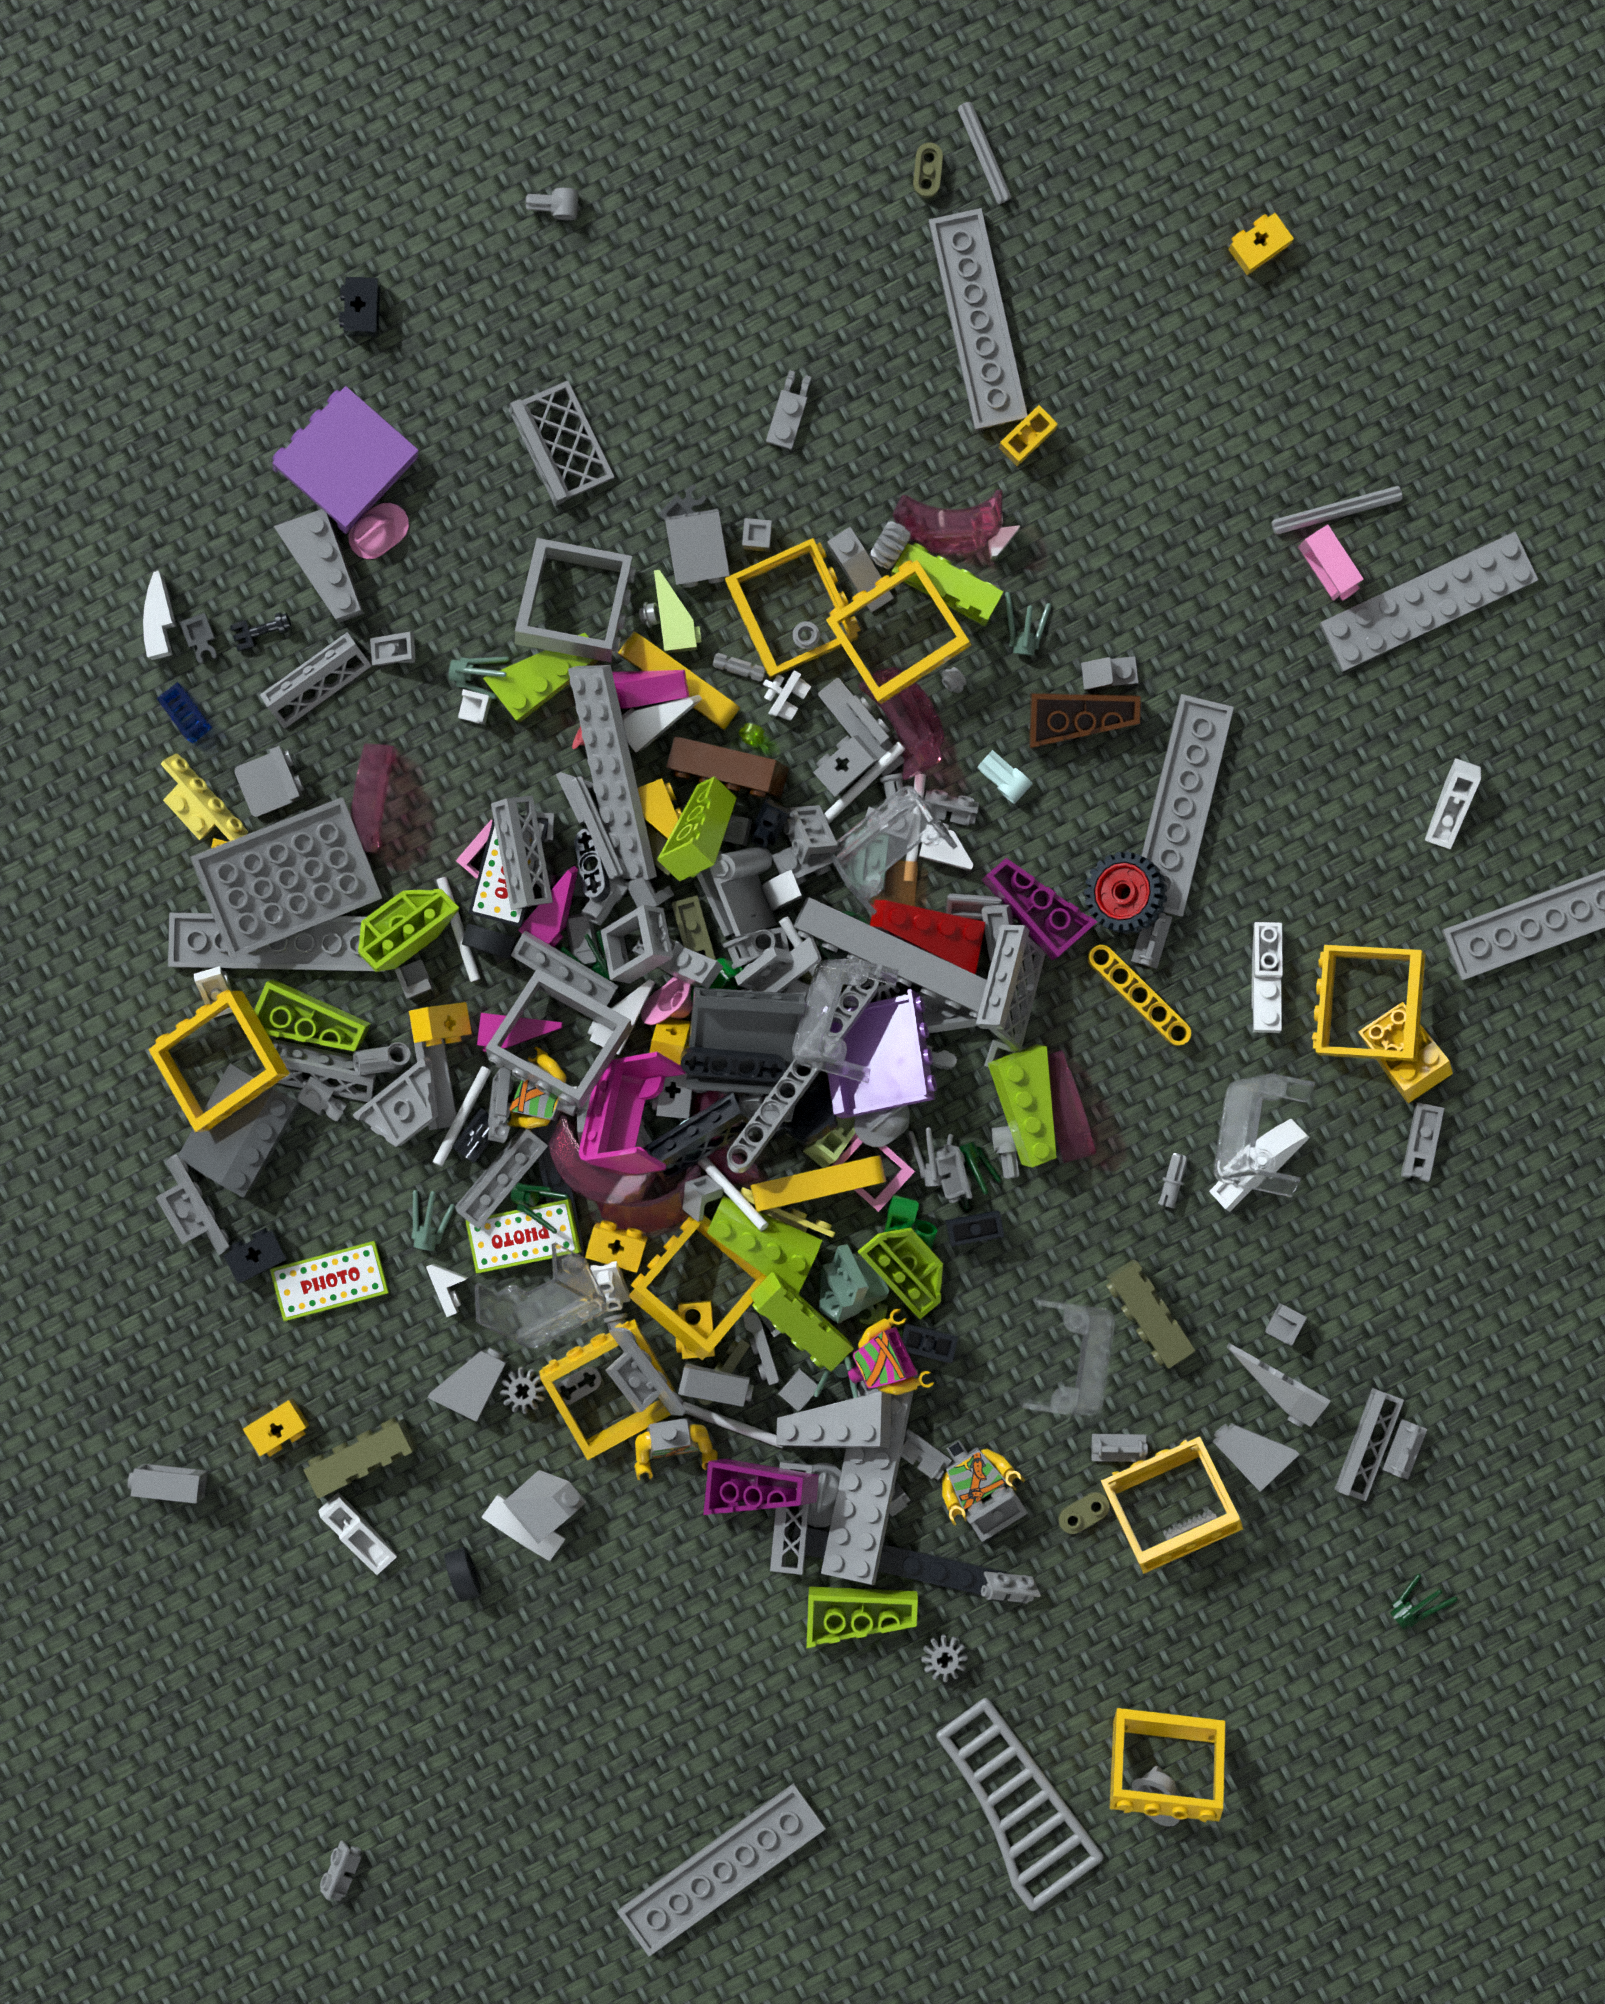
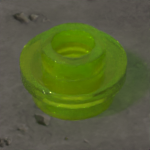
(752, 734)

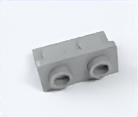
(809, 832)
(788, 861)

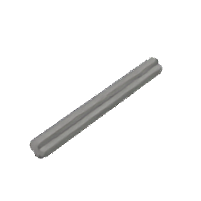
(1337, 510)

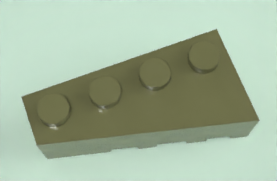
(1150, 1314)
(360, 1457)

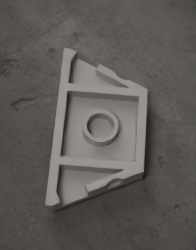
(403, 1106)

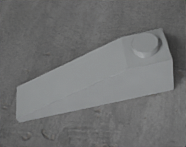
(1291, 1396)

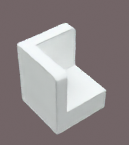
(474, 707)

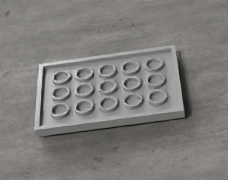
(286, 877)

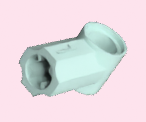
(1010, 781)

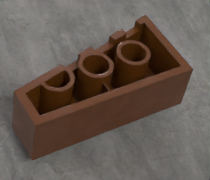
(1078, 715)
(730, 767)

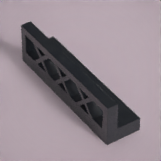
(695, 1135)

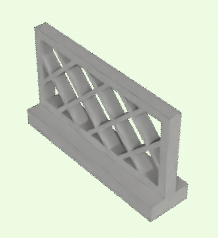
(538, 447)
(1000, 989)

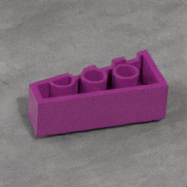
(1049, 918)
(752, 1486)

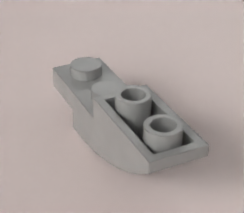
(687, 964)

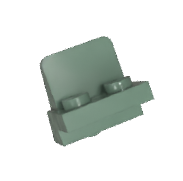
(848, 1286)

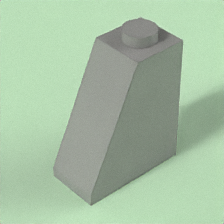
(471, 1385)
(715, 1385)
(1253, 1454)

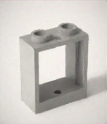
(657, 950)
(168, 1483)

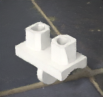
(781, 706)
(612, 1284)

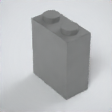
(697, 548)

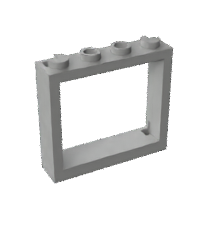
(565, 642)
(584, 1004)

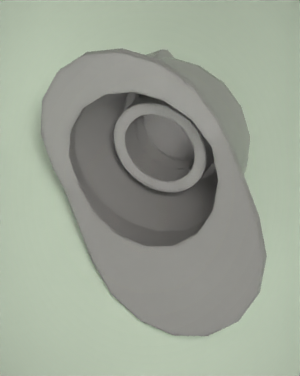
(882, 1126)
(822, 1511)
(1157, 1782)

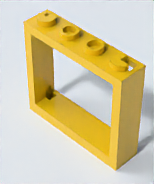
(828, 578)
(922, 667)
(1325, 989)
(273, 1063)
(667, 1317)
(623, 1429)
(1190, 1540)
(1173, 1727)

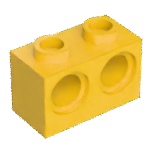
(703, 1327)

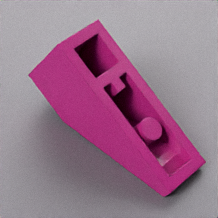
(649, 687)
(551, 918)
(523, 1031)

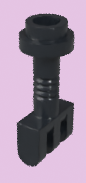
(282, 623)

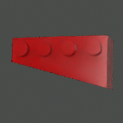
(938, 933)

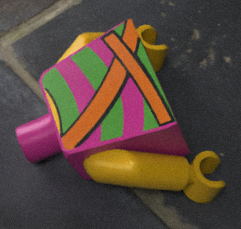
(884, 1360)

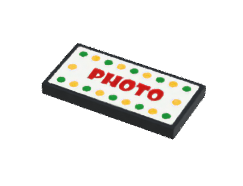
(490, 893)

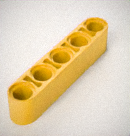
(650, 658)
(1152, 999)
(818, 1183)

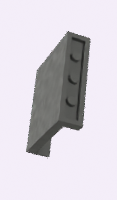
(743, 1023)

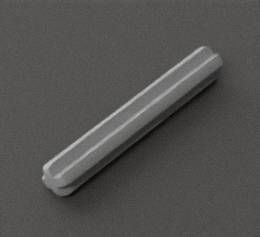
(984, 152)
(596, 827)

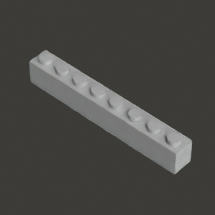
(878, 947)

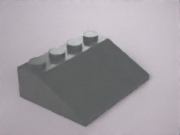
(244, 1142)

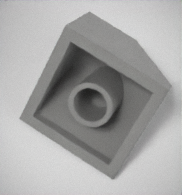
(544, 1504)

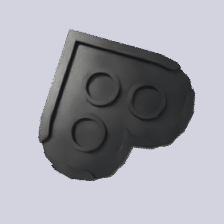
(812, 1114)

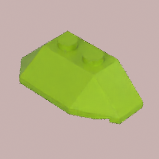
(404, 927)
(907, 1268)

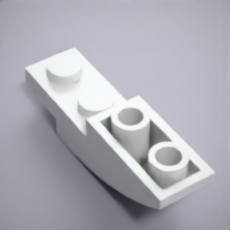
(1267, 977)
(1281, 1142)

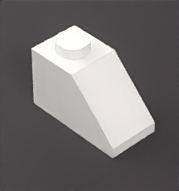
(946, 855)

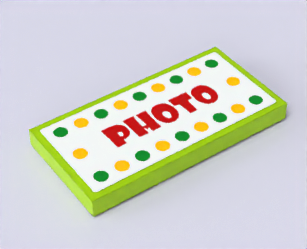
(518, 1239)
(329, 1280)

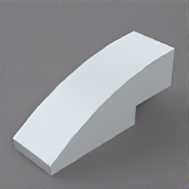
(157, 618)
(781, 890)
(505, 1521)
(356, 1533)

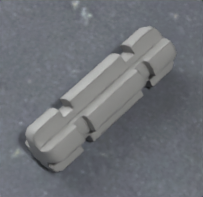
(739, 667)

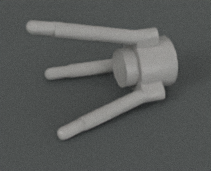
(931, 1172)

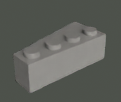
(322, 560)
(845, 1424)

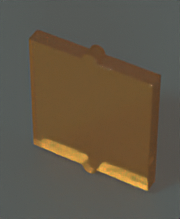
(900, 883)

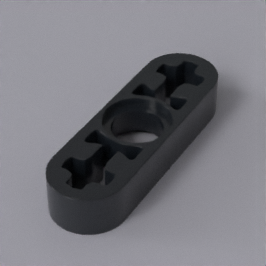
(600, 875)

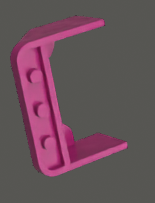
(617, 1112)

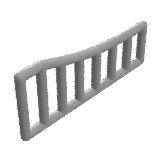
(999, 1827)

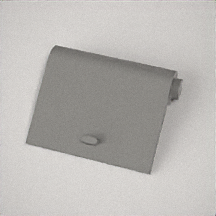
(742, 890)

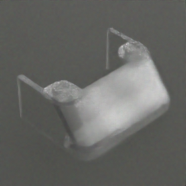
(884, 840)
(812, 1042)
(1236, 1155)
(547, 1310)
(1097, 1330)

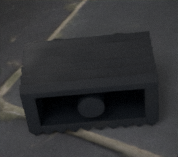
(974, 1228)

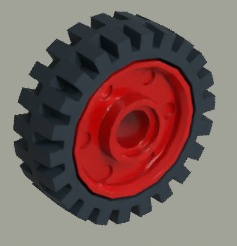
(1145, 896)

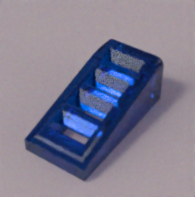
(196, 725)

